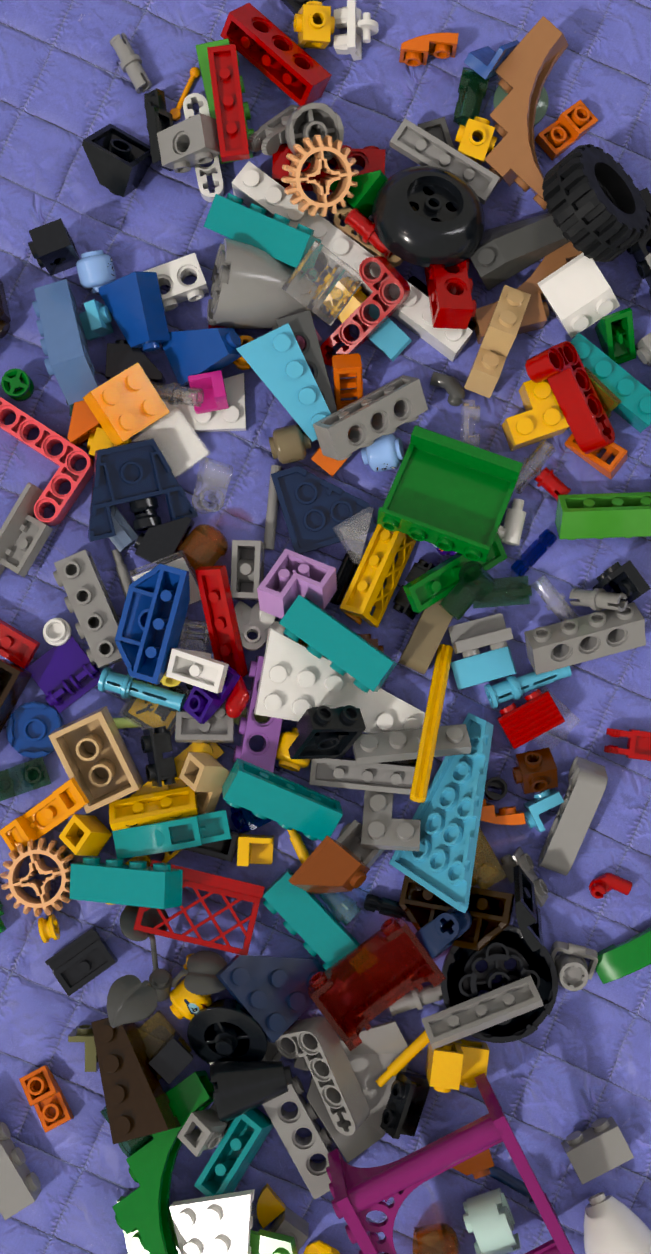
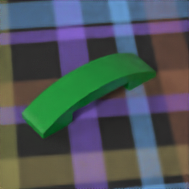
(624, 958)

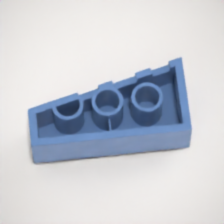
(64, 340)

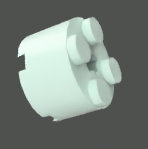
(491, 1222)

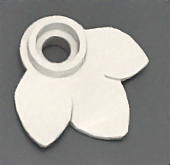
(255, 621)

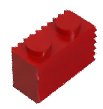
(530, 718)

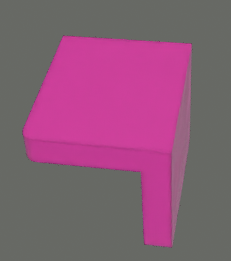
(214, 391)

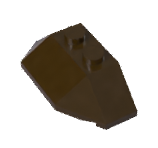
(488, 910)

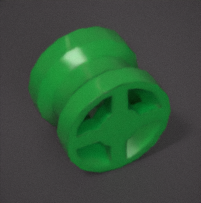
(12, 380)

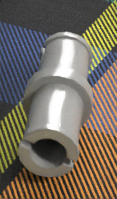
(130, 63)
(598, 599)
(417, 999)

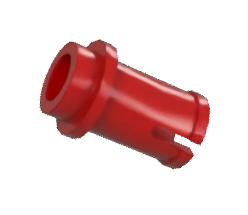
(551, 483)

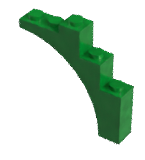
(152, 1168)

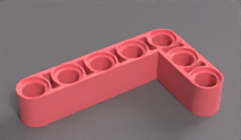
(65, 460)

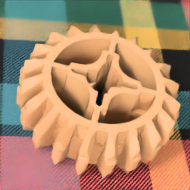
(318, 164)
(41, 887)

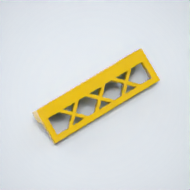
(372, 571)

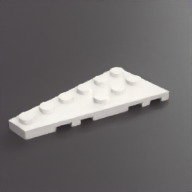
(299, 680)
(214, 1223)

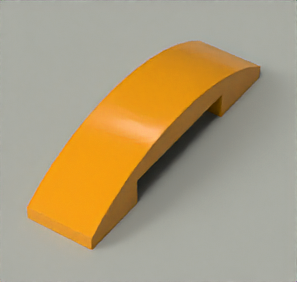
(45, 815)

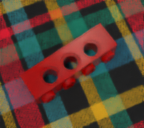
(275, 54)
(369, 157)
(450, 295)

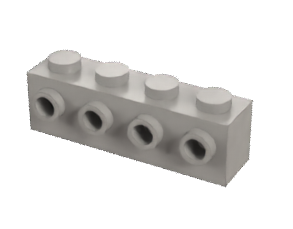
(91, 606)

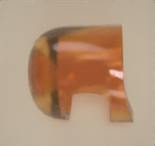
(204, 546)
(435, 1239)

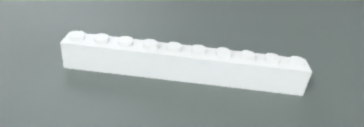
(415, 313)

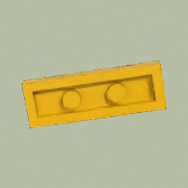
(152, 808)

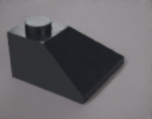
(117, 159)

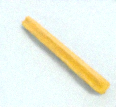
(431, 724)

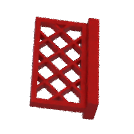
(214, 885)

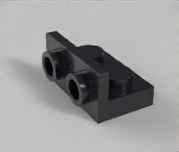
(623, 580)
(405, 1104)

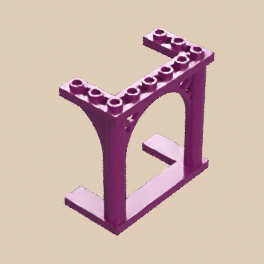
(363, 1189)

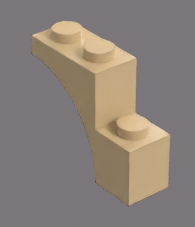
(497, 341)

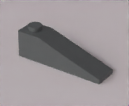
(515, 247)

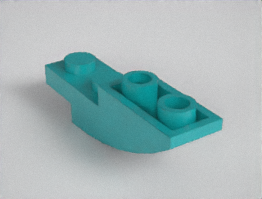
(172, 834)

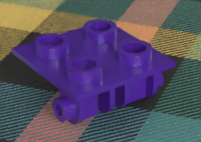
(64, 674)

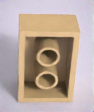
(96, 758)

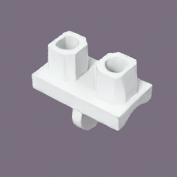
(357, 26)

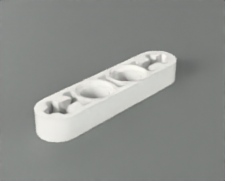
(215, 167)

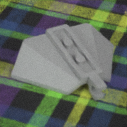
(369, 1061)

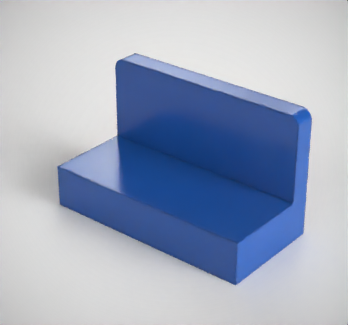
(486, 60)

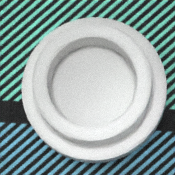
(57, 631)

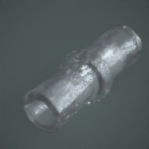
(177, 394)
(533, 464)
(554, 600)

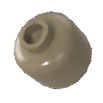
(289, 444)

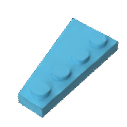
(287, 375)

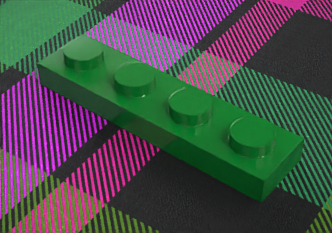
(442, 578)

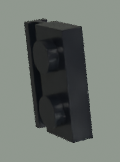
(81, 961)

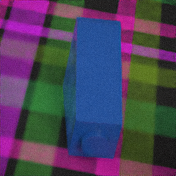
(138, 309)
(201, 351)

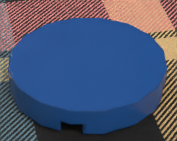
(30, 727)

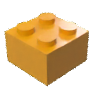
(126, 404)

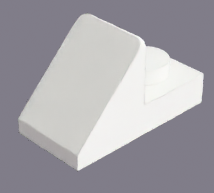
(197, 669)

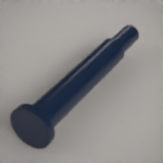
(510, 1181)

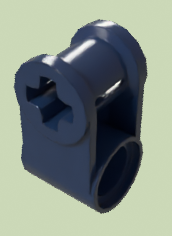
(442, 932)

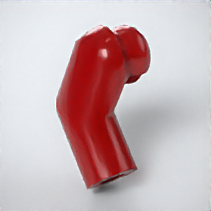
(237, 700)
(607, 882)

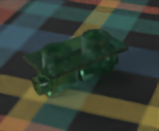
(506, 592)

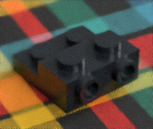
(327, 732)

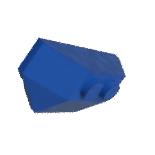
(153, 621)

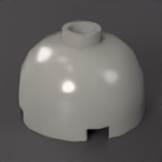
(312, 120)

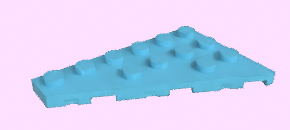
(451, 822)

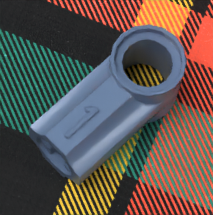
(125, 534)

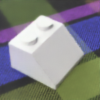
(578, 294)

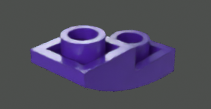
(203, 703)

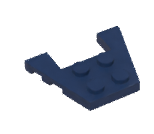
(128, 475)

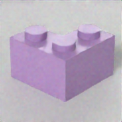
(295, 576)

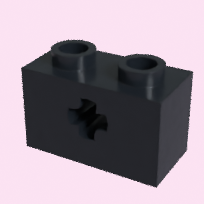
(53, 247)

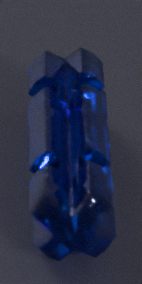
(534, 552)

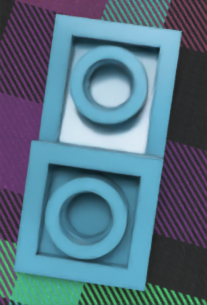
(388, 336)
(483, 668)

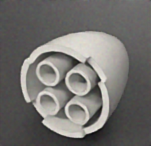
(613, 1228)

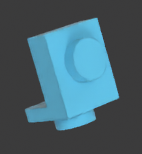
(96, 320)
(543, 801)

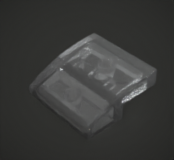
(323, 283)

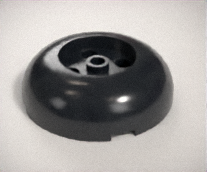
(443, 228)
(465, 981)

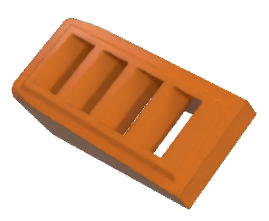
(347, 366)
(600, 463)

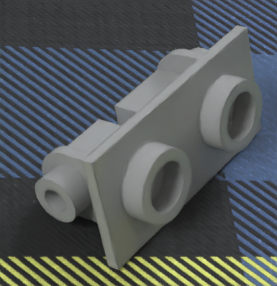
(526, 864)

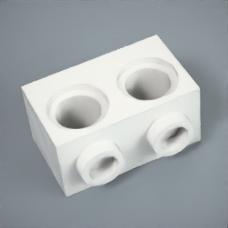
(173, 275)

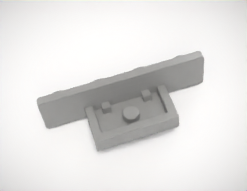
(22, 534)

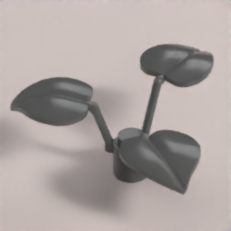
(135, 1001)

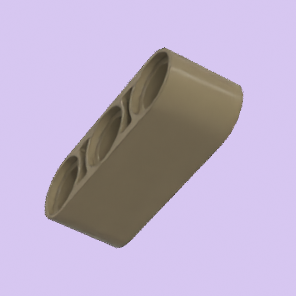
(425, 638)

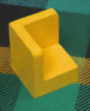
(255, 849)

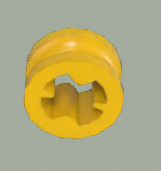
(48, 928)

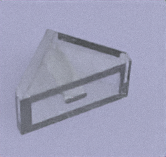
(353, 533)

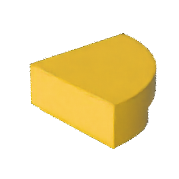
(268, 1206)

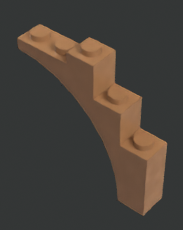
(523, 78)
(536, 311)

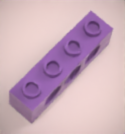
(249, 727)

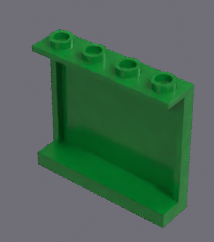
(450, 494)

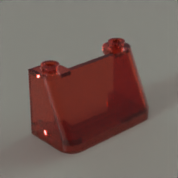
(372, 979)

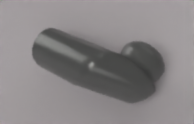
(451, 385)

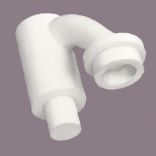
(513, 525)

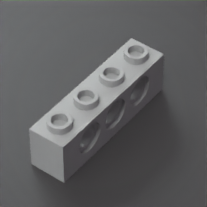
(333, 430)
(585, 638)
(302, 1148)

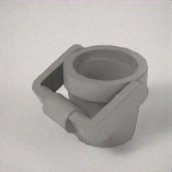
(571, 965)

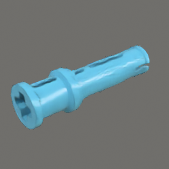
(130, 686)
(515, 687)

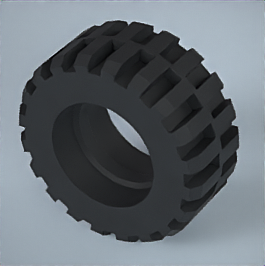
(595, 203)

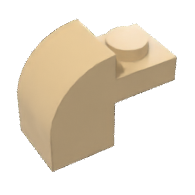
(205, 778)

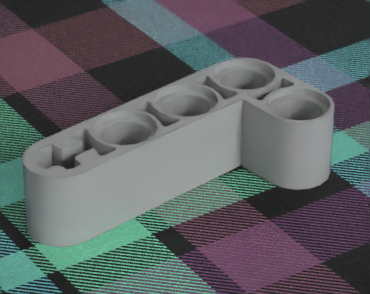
(574, 816)
(330, 1069)

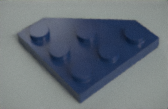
(313, 508)
(270, 989)

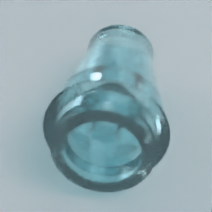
(341, 906)

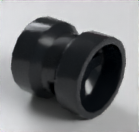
(145, 513)

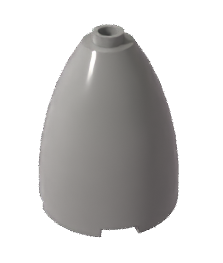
(249, 288)

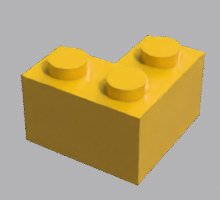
(540, 421)
(456, 1064)

